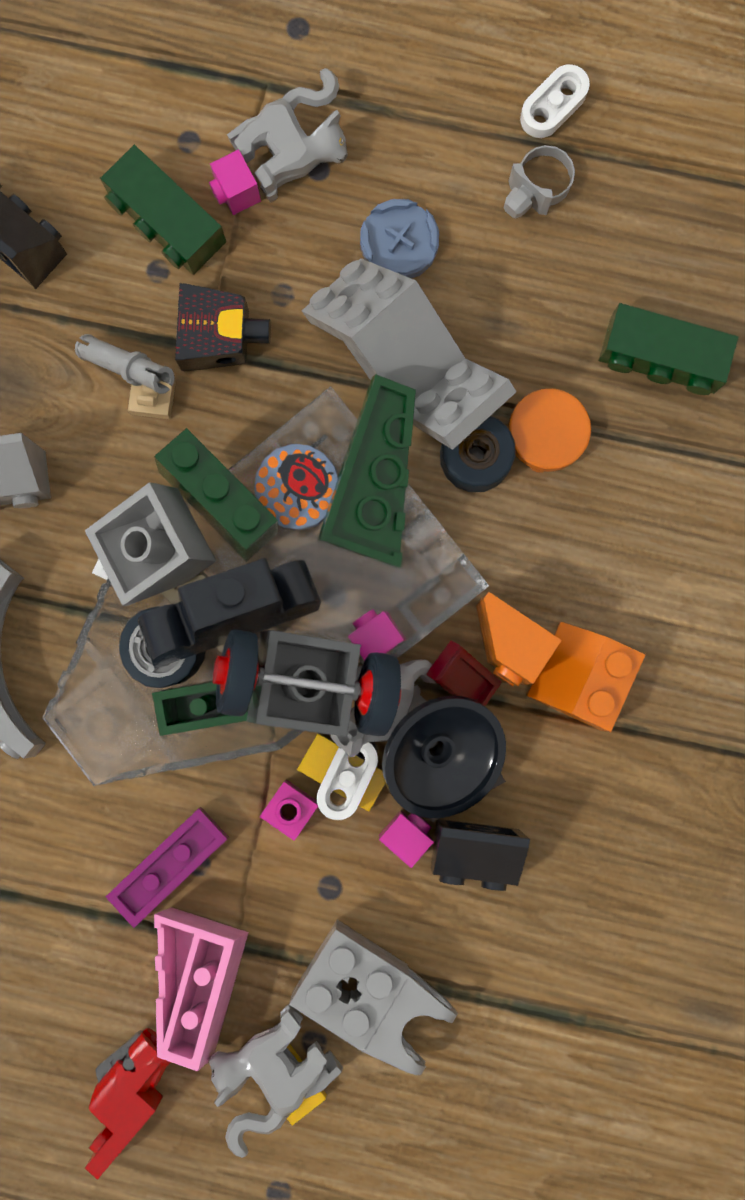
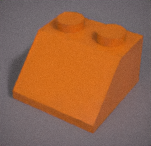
(513, 642)
(587, 677)

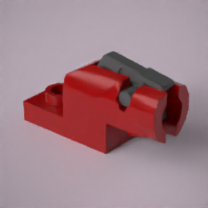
(124, 1097)

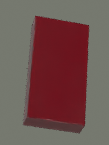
(463, 675)

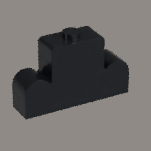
(236, 599)

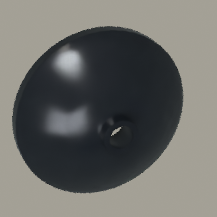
(455, 771)

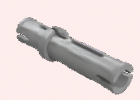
(133, 367)

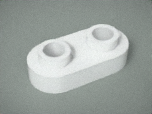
(552, 103)
(349, 779)

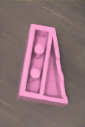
(196, 980)

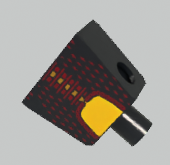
(215, 329)

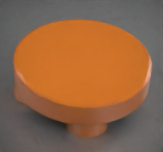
(549, 430)

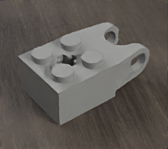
(380, 1006)

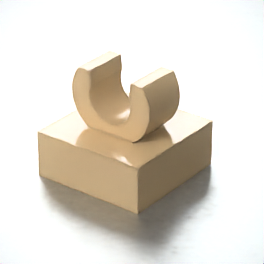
(149, 403)

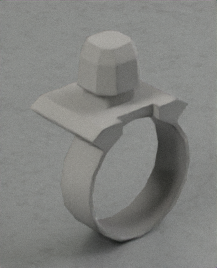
(526, 194)

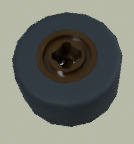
(478, 468)

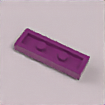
(167, 867)

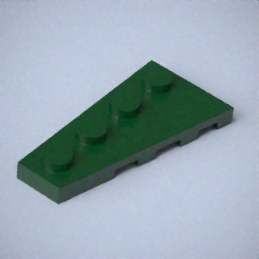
(371, 487)

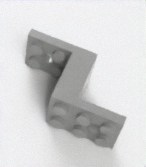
(402, 338)

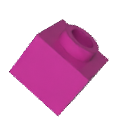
(234, 183)
(376, 633)
(293, 795)
(407, 837)

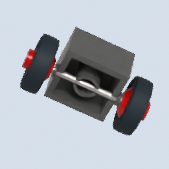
(306, 683)

